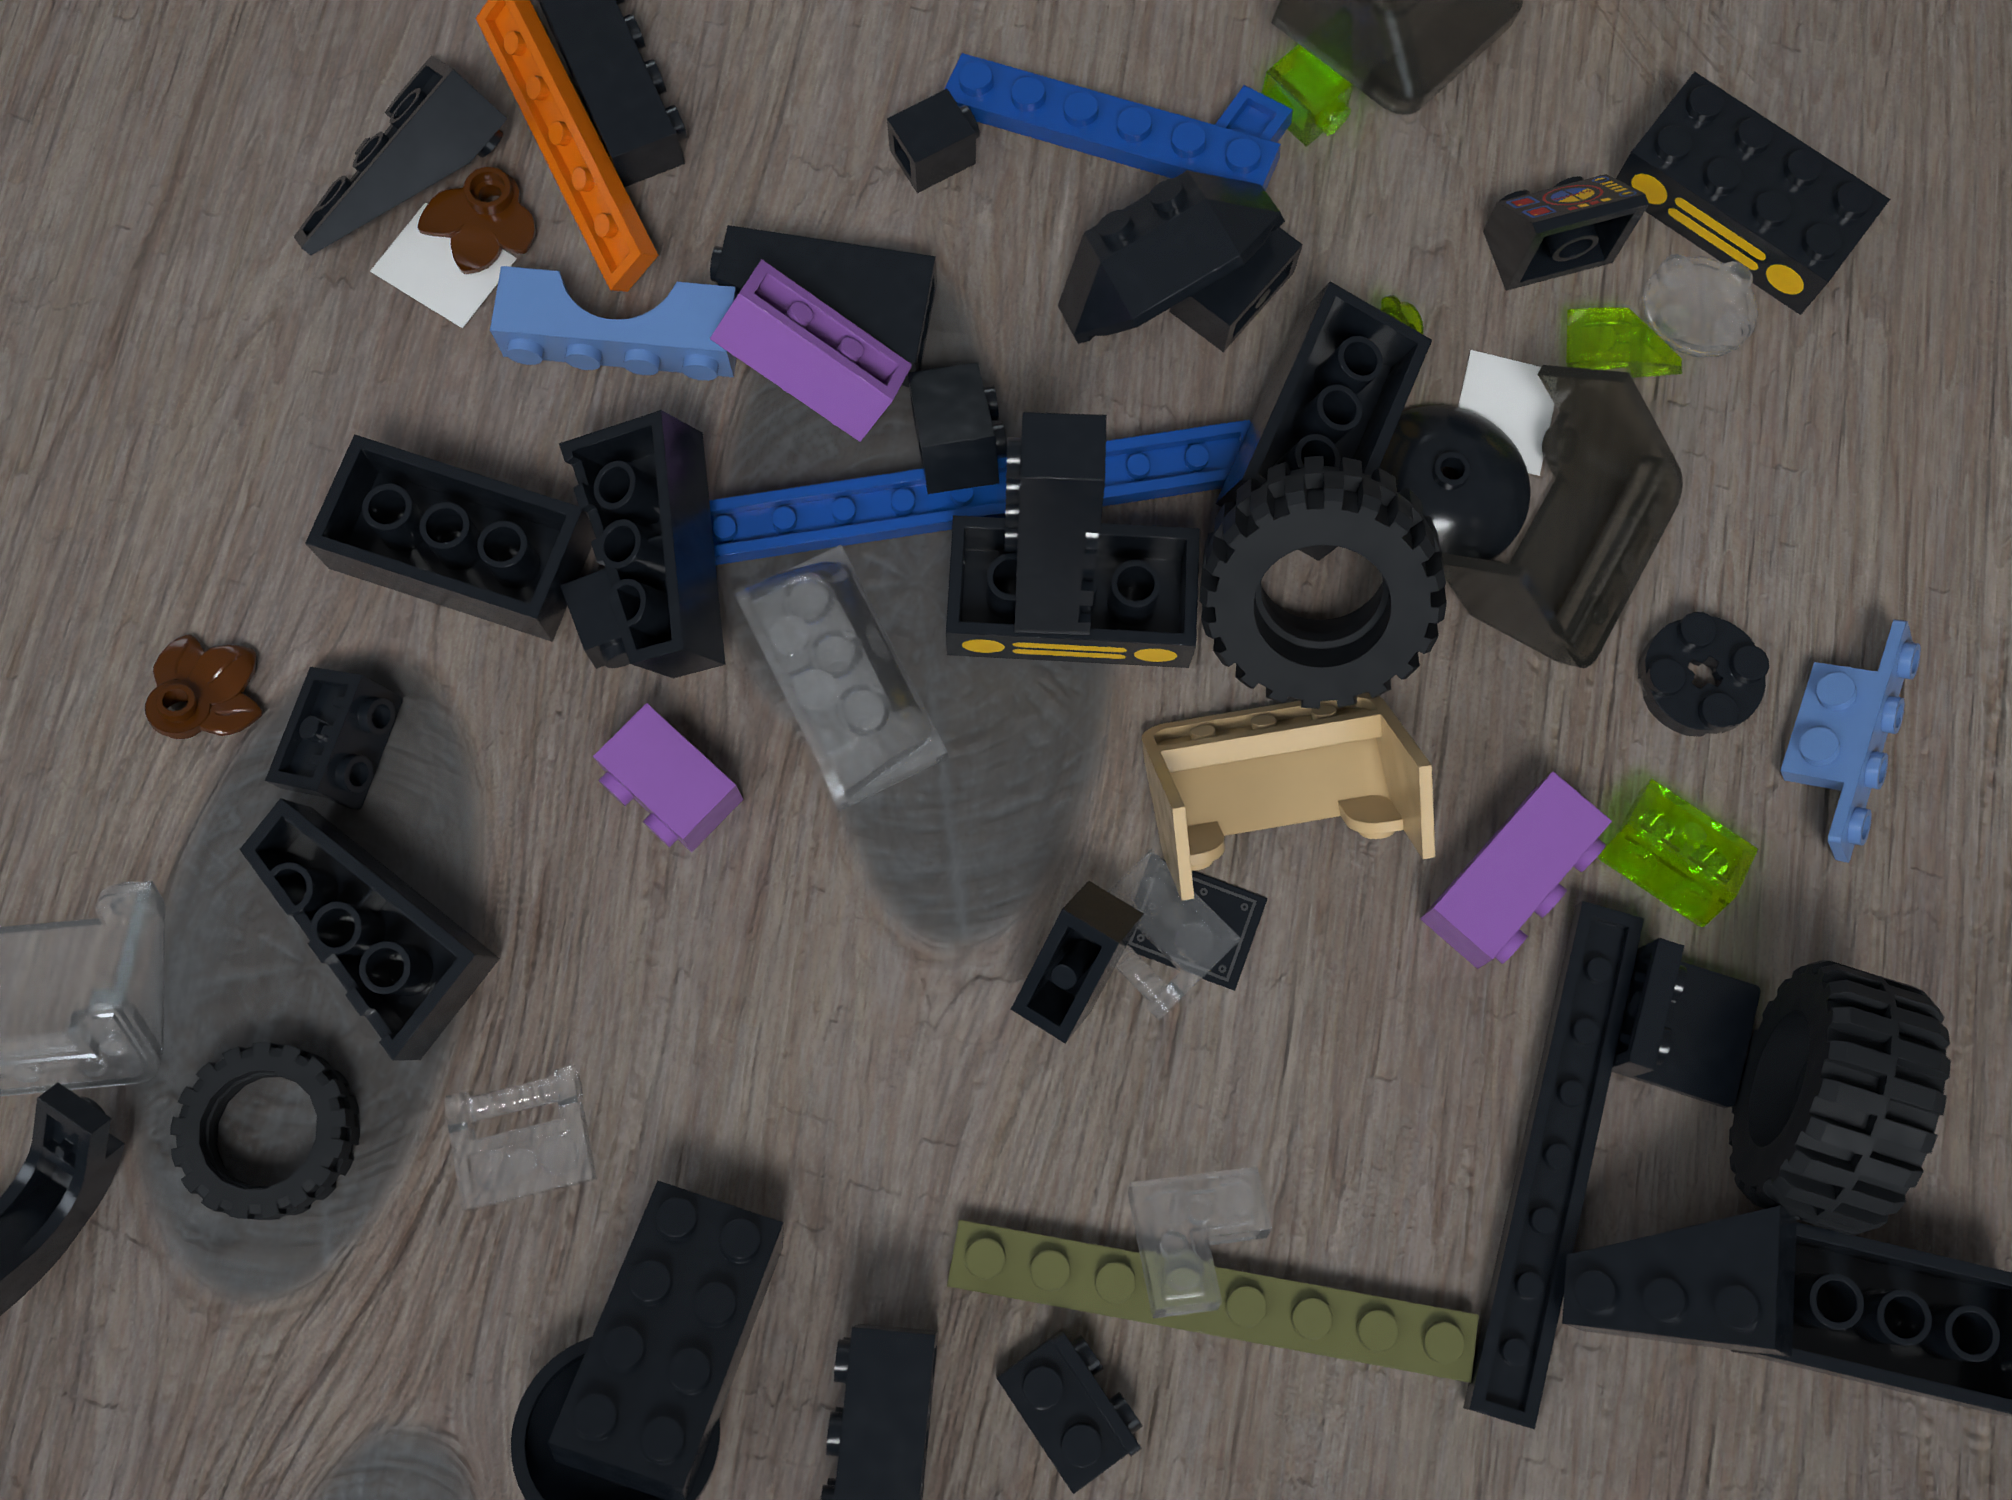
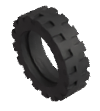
(205, 1103)

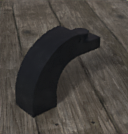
(55, 1189)

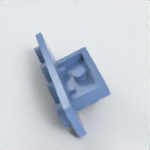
(1844, 732)

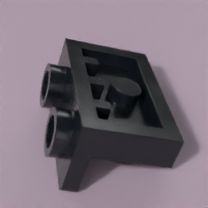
(335, 737)
(1069, 1409)

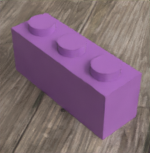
(811, 351)
(1518, 872)

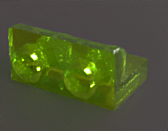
(1679, 854)

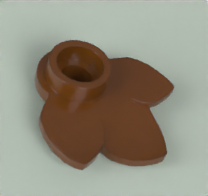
(479, 227)
(209, 683)

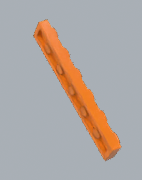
(568, 141)

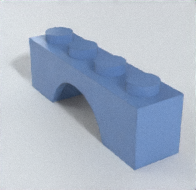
(541, 322)

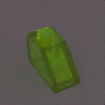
(1312, 91)

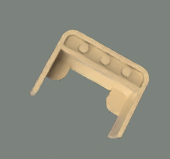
(1283, 770)

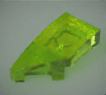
(1617, 340)

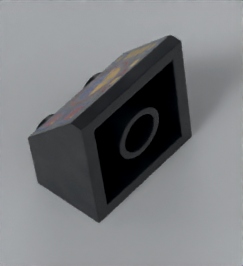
(1562, 228)

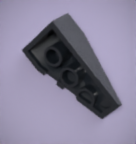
(432, 132)

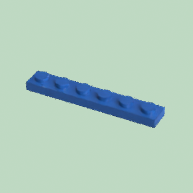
(1107, 124)

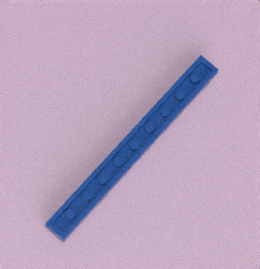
(901, 507)

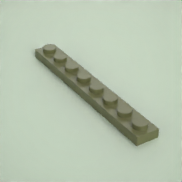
(1251, 1309)

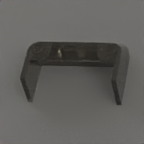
(1397, 48)
(1593, 528)

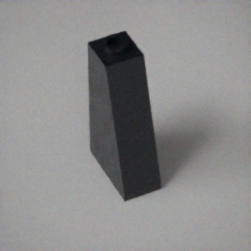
(873, 287)

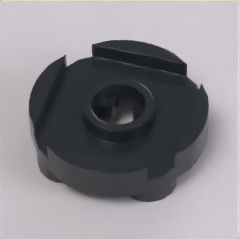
(1734, 663)

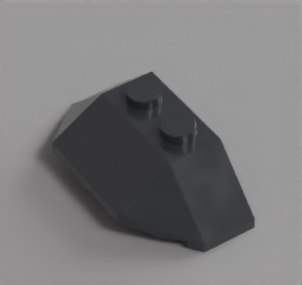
(1163, 251)

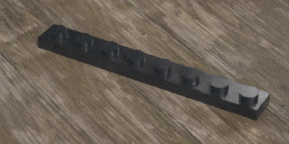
(1554, 1166)

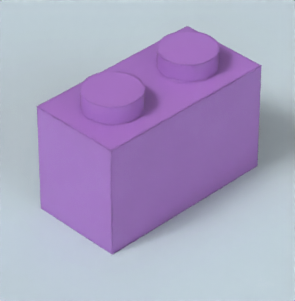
(667, 778)

